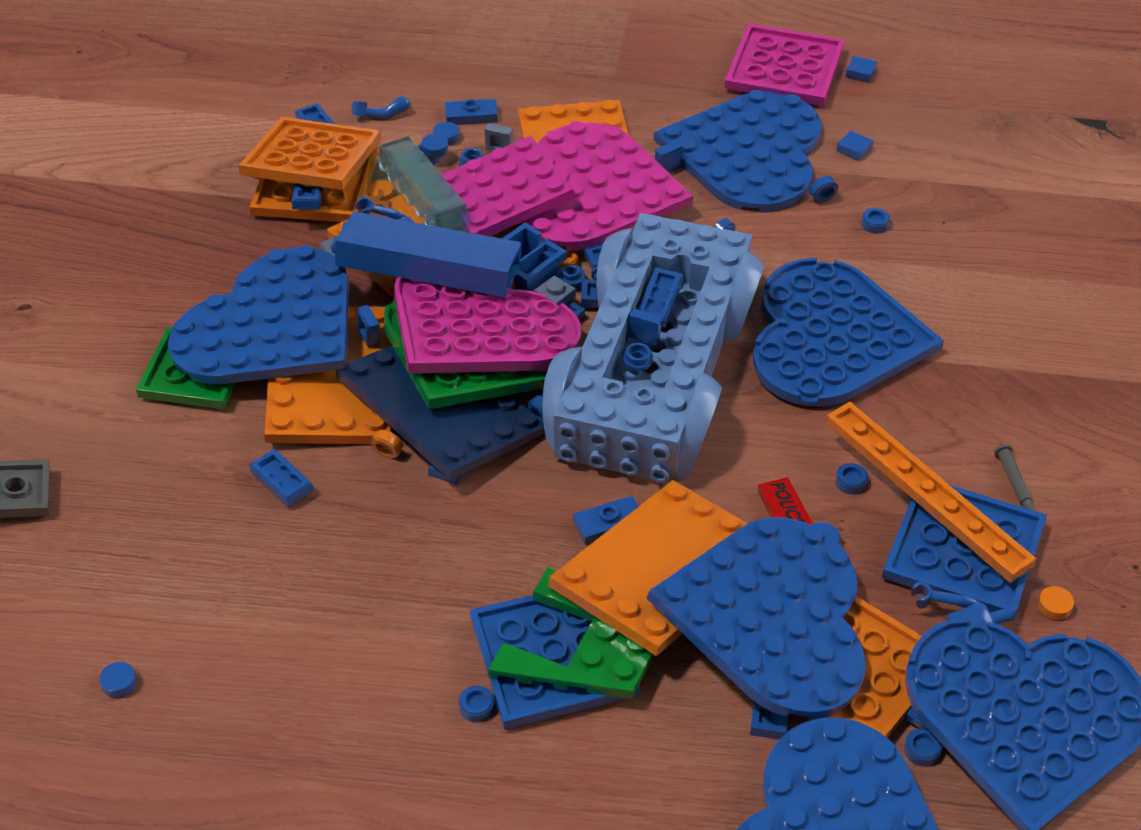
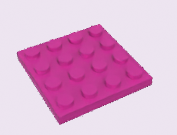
(785, 63)
(509, 186)

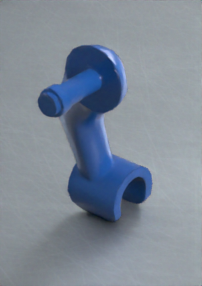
(399, 105)

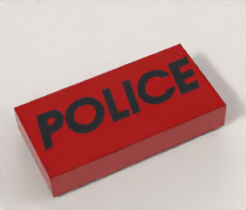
(783, 500)

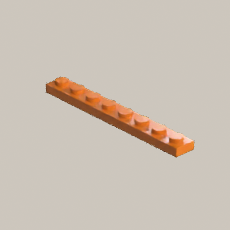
(931, 492)

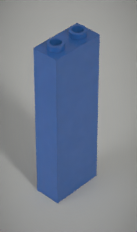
(427, 253)

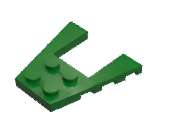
(602, 663)

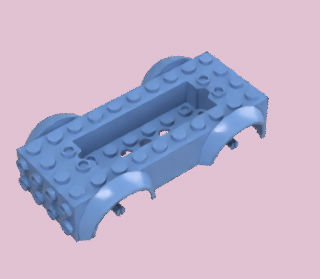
(658, 420)

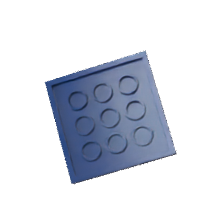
(934, 555)
(543, 633)

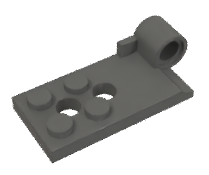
(34, 497)

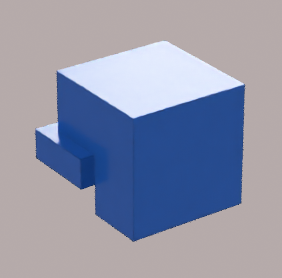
(538, 258)

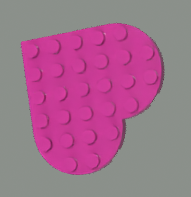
(611, 185)
(478, 331)

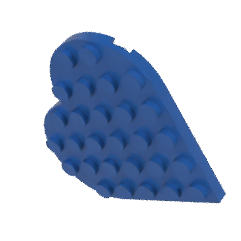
(750, 149)
(277, 322)
(833, 334)
(773, 615)
(1026, 718)
(838, 779)

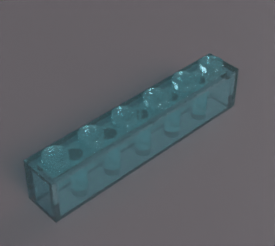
(423, 185)

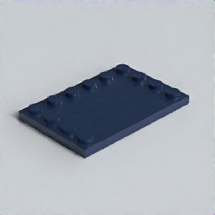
(450, 436)

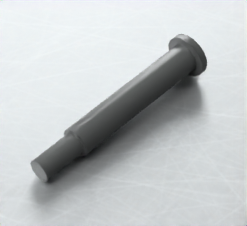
(1004, 452)

